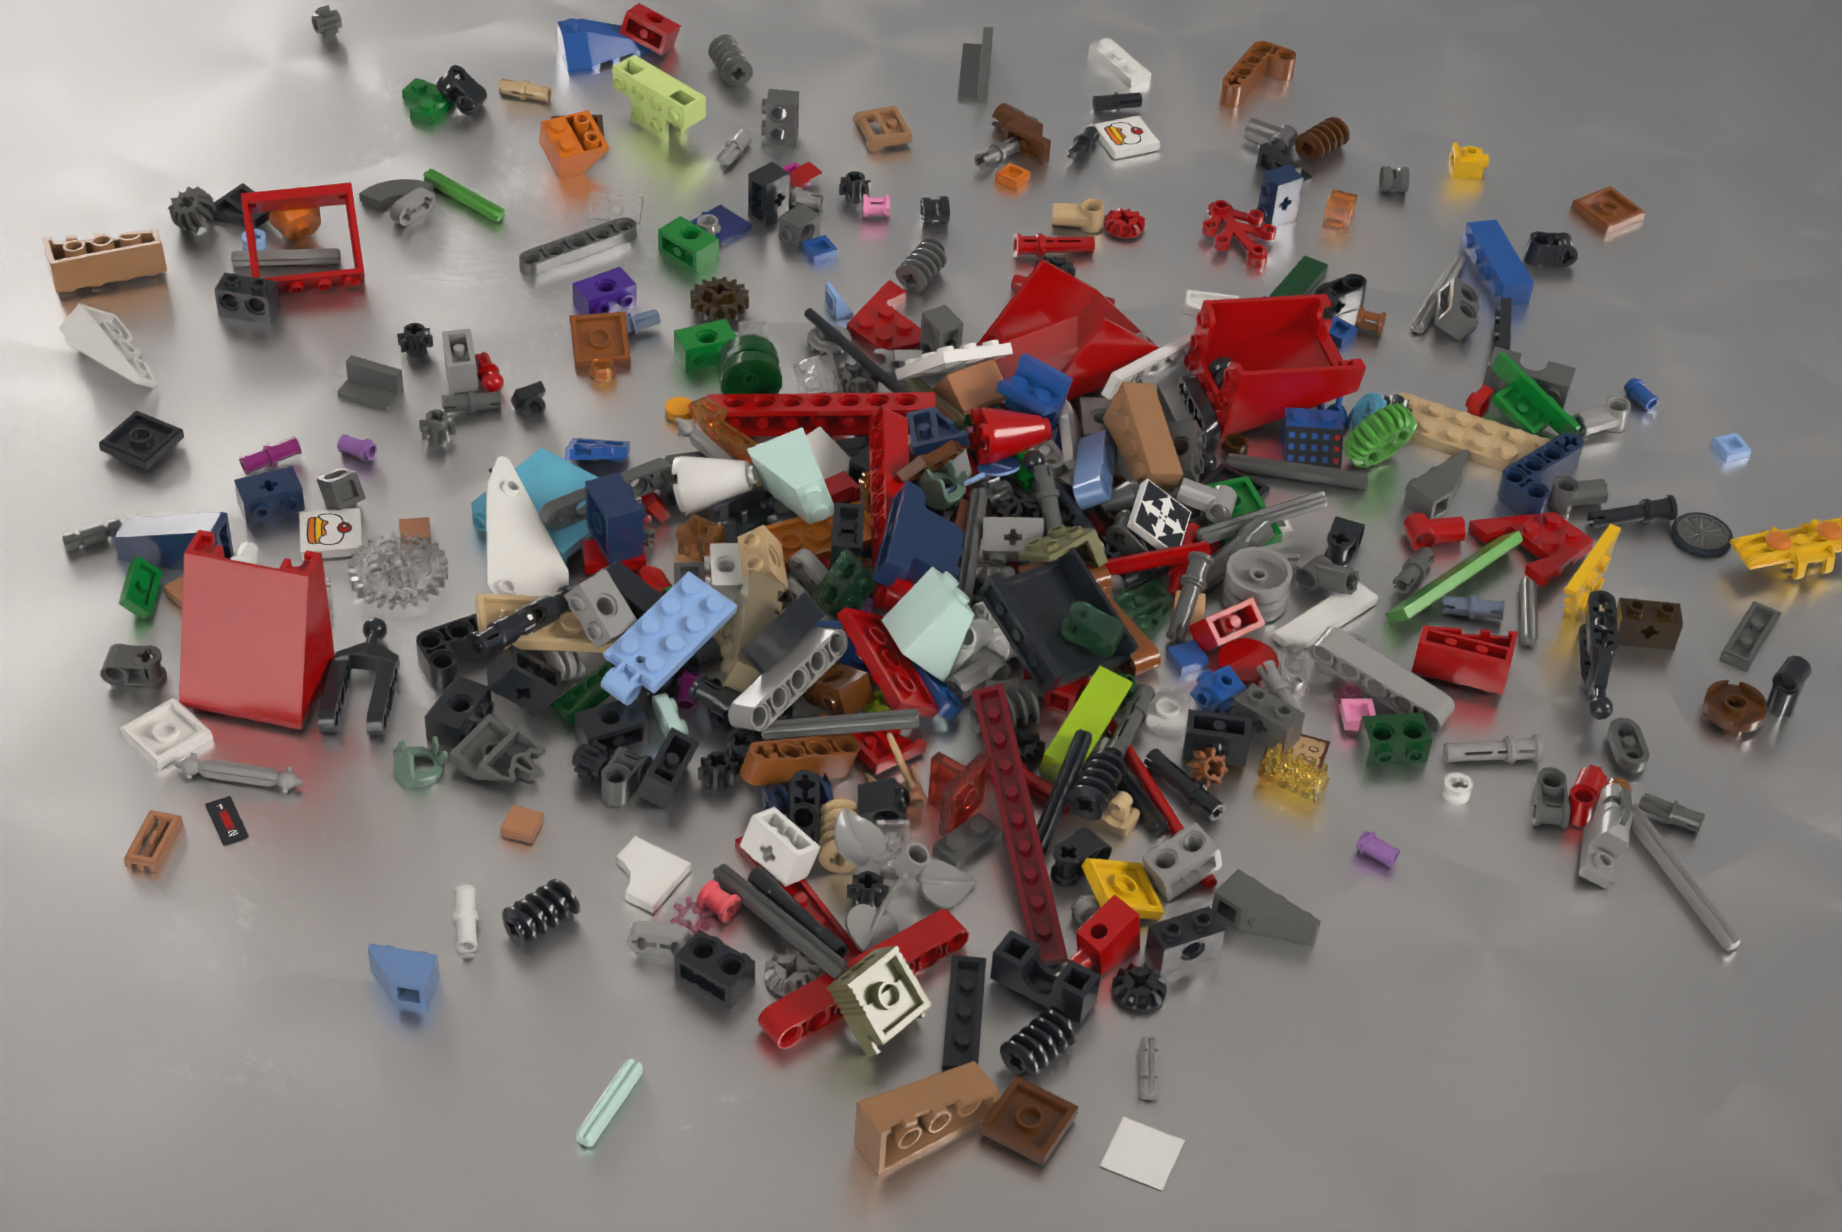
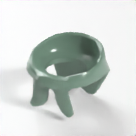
(935, 489)
(404, 764)

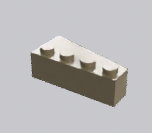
(755, 609)

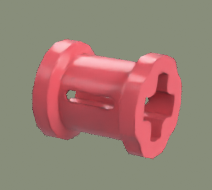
(719, 901)

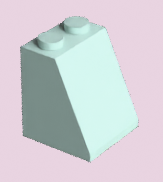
(793, 476)
(931, 622)

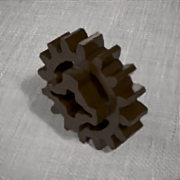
(719, 299)

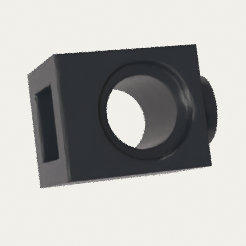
(883, 800)

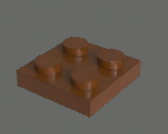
(1029, 1120)

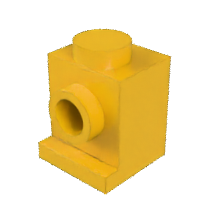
(1467, 162)

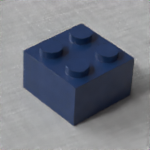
(615, 517)

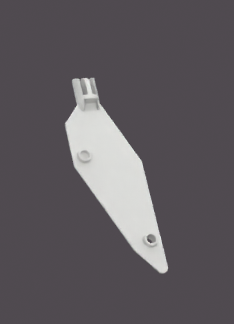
(522, 552)

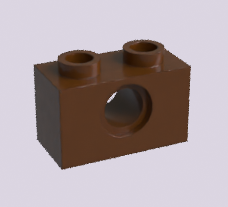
(841, 690)

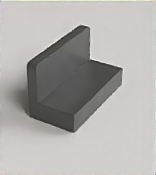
(371, 383)

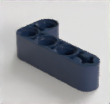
(1526, 481)

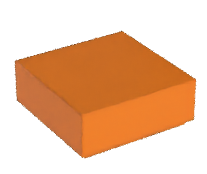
(1012, 176)

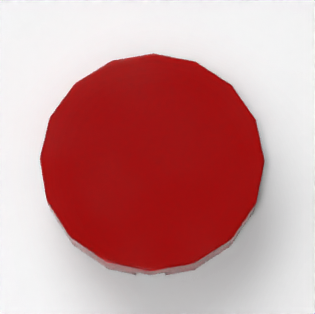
(1244, 657)

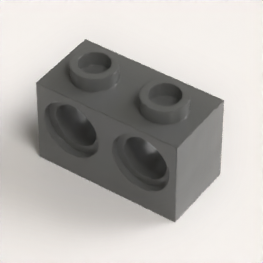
(783, 118)
(1457, 308)
(940, 329)

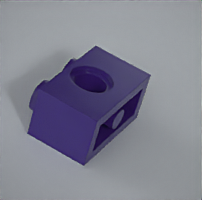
(605, 292)

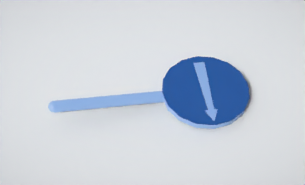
(1000, 468)

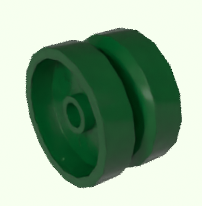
(749, 366)

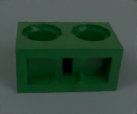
(1394, 739)

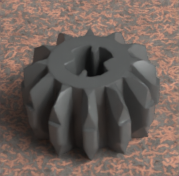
(192, 209)

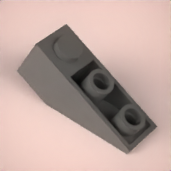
(1436, 489)
(1260, 911)

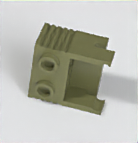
(879, 997)

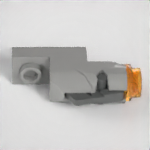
(1607, 832)

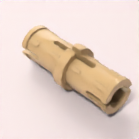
(525, 90)

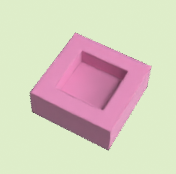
(1353, 710)

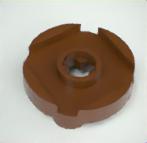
(1735, 721)

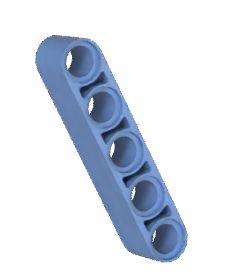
(1094, 469)

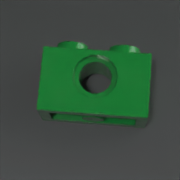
(688, 244)
(700, 344)

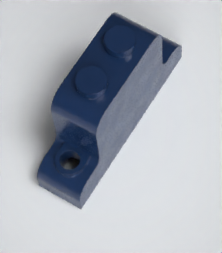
(916, 540)

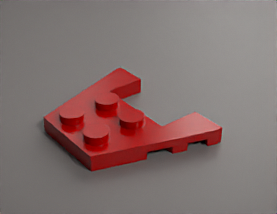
(882, 326)
(1544, 535)

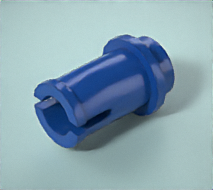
(1635, 389)

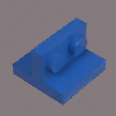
(1036, 389)

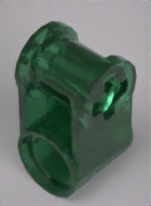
(1095, 630)

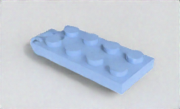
(665, 638)

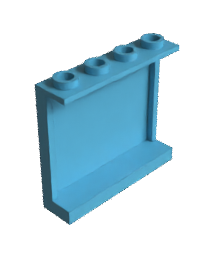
(546, 479)

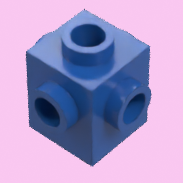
(1217, 690)

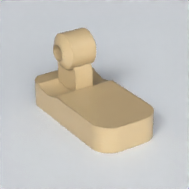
(1119, 816)

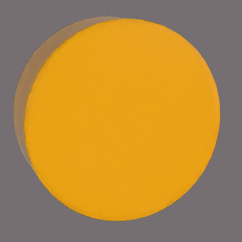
(678, 407)

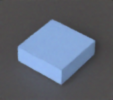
(1731, 447)

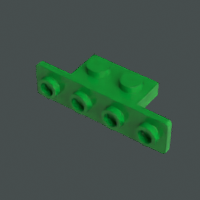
(1528, 403)

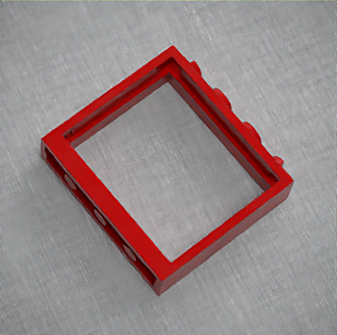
(300, 199)

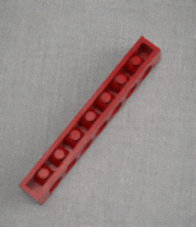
(831, 411)

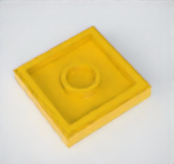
(1125, 880)

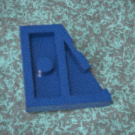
(597, 449)

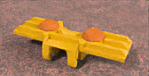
(1793, 546)

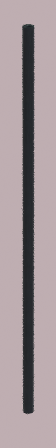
(877, 372)

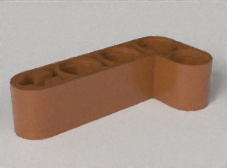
(1258, 61)
(1147, 656)
(780, 759)

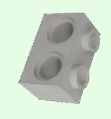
(1182, 865)

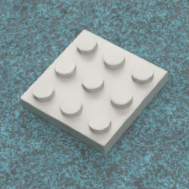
(952, 360)

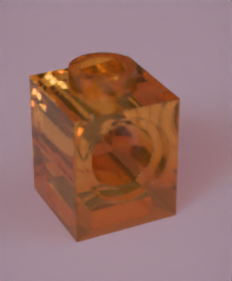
(1339, 210)
(697, 535)

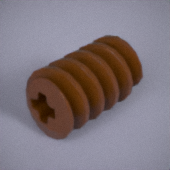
(1322, 139)

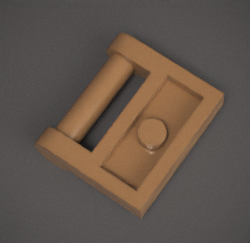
(889, 123)

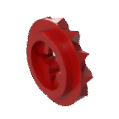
(1116, 226)

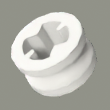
(1463, 791)

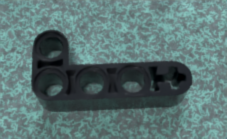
(443, 648)

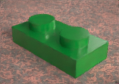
(140, 587)

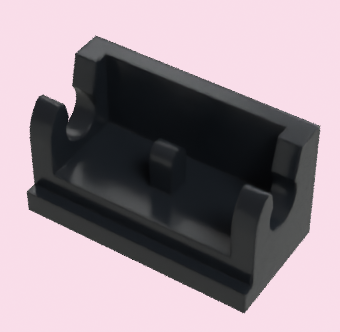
(744, 508)

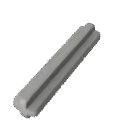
(1528, 612)

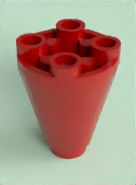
(1005, 433)

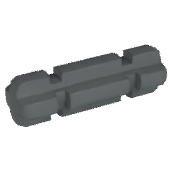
(90, 535)

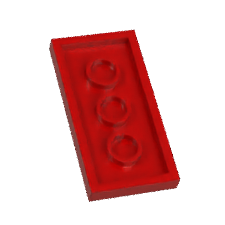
(886, 663)

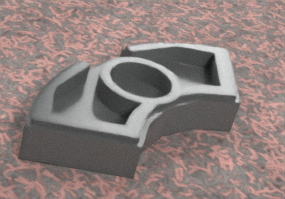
(390, 191)

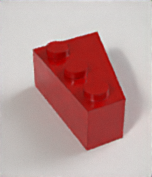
(1465, 658)

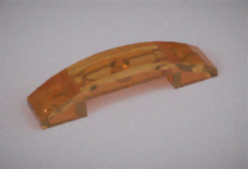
(711, 420)

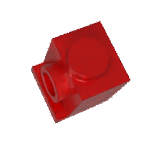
(843, 488)

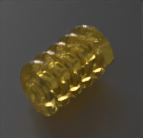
(1295, 772)

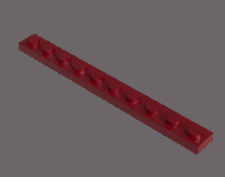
(1019, 824)

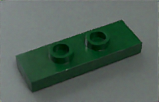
(583, 695)

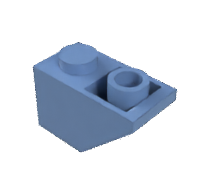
(405, 974)

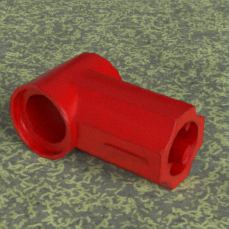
(1427, 532)
(1585, 795)

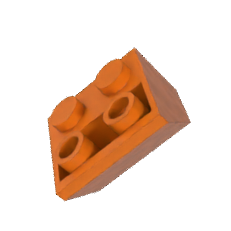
(572, 143)

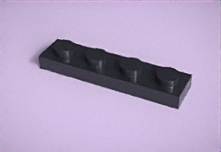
(964, 1011)

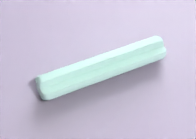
(609, 1103)

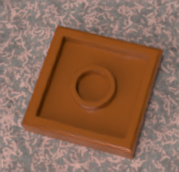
(1608, 210)
(599, 337)

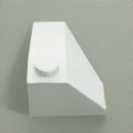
(106, 341)

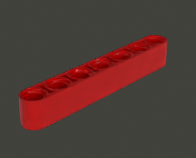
(812, 1006)

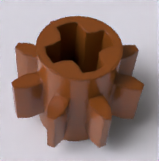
(1207, 766)

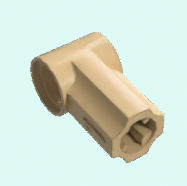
(1087, 215)

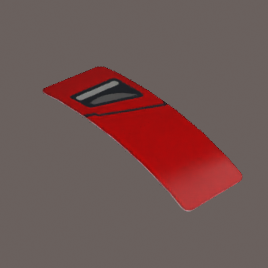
(803, 174)

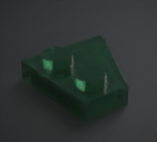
(1146, 605)

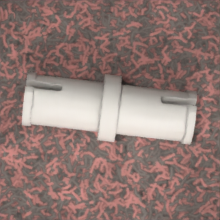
(465, 919)

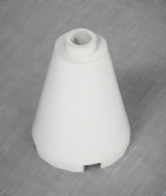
(710, 481)

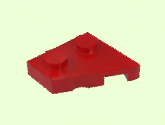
(877, 753)

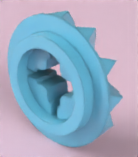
(1367, 404)

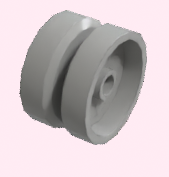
(1260, 575)

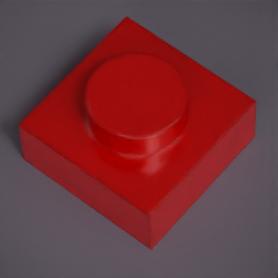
(1479, 402)

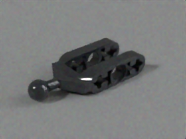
(1198, 409)
(1067, 500)
(1601, 648)
(363, 656)

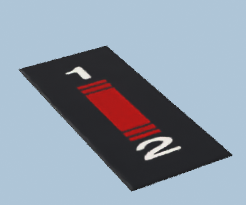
(226, 820)

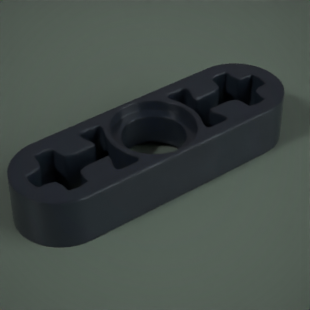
(813, 794)

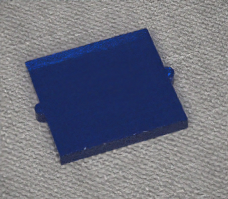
(731, 224)

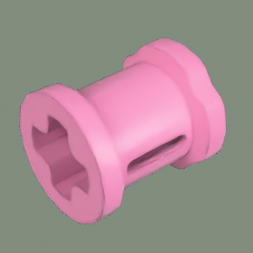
(876, 206)

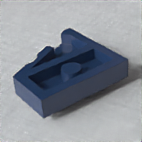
(932, 430)

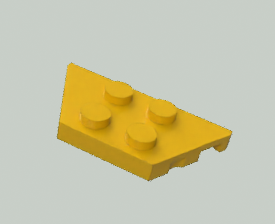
(1589, 575)

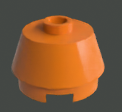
(296, 223)

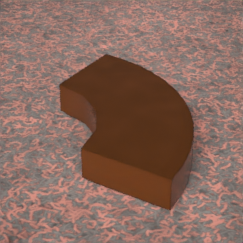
(931, 461)

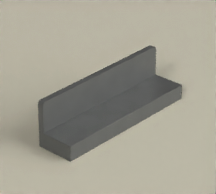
(976, 69)

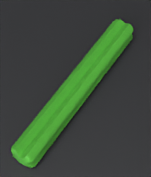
(464, 195)

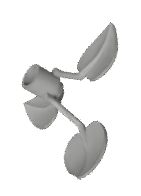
(862, 840)

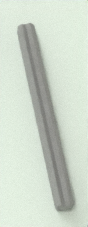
(1684, 881)

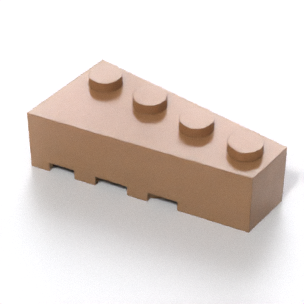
(103, 259)
(1143, 435)
(921, 1115)

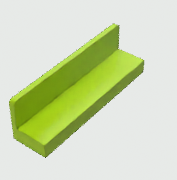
(1090, 713)

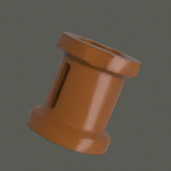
(1374, 327)

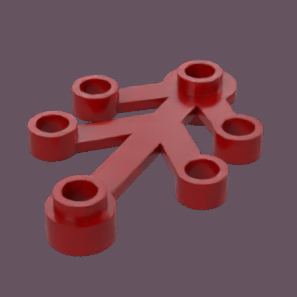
(1223, 212)

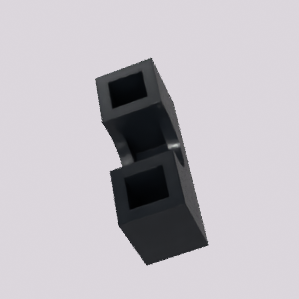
(1020, 968)

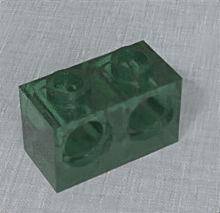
(845, 584)

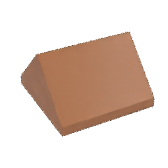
(972, 387)

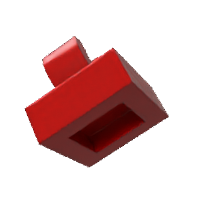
(654, 506)

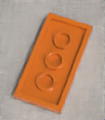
(815, 537)

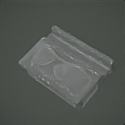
(818, 375)

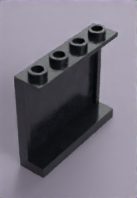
(1031, 612)

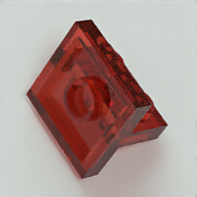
(957, 789)

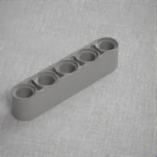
(1381, 677)
(787, 679)

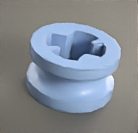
(260, 238)

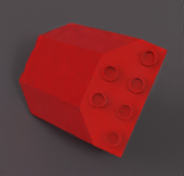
(1067, 329)

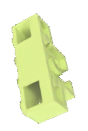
(657, 97)

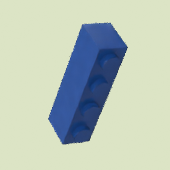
(1497, 262)

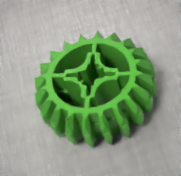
(1380, 436)

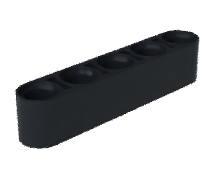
(642, 597)

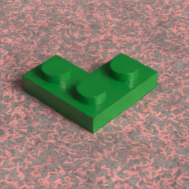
(430, 102)

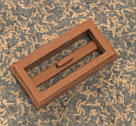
(133, 857)

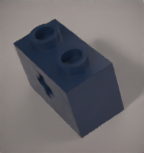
(1280, 195)
(269, 494)

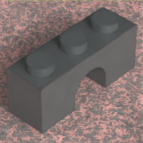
(1553, 379)

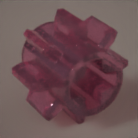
(697, 908)

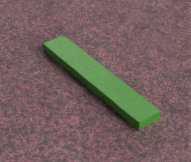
(1453, 577)

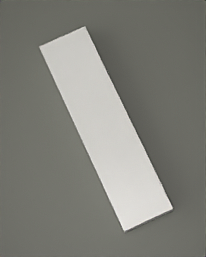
(1331, 612)

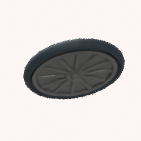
(1701, 534)

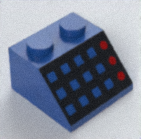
(1312, 437)

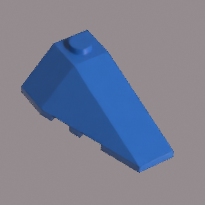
(589, 43)

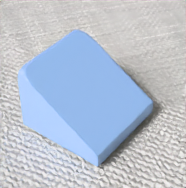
(835, 303)

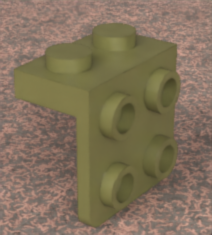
(1059, 543)

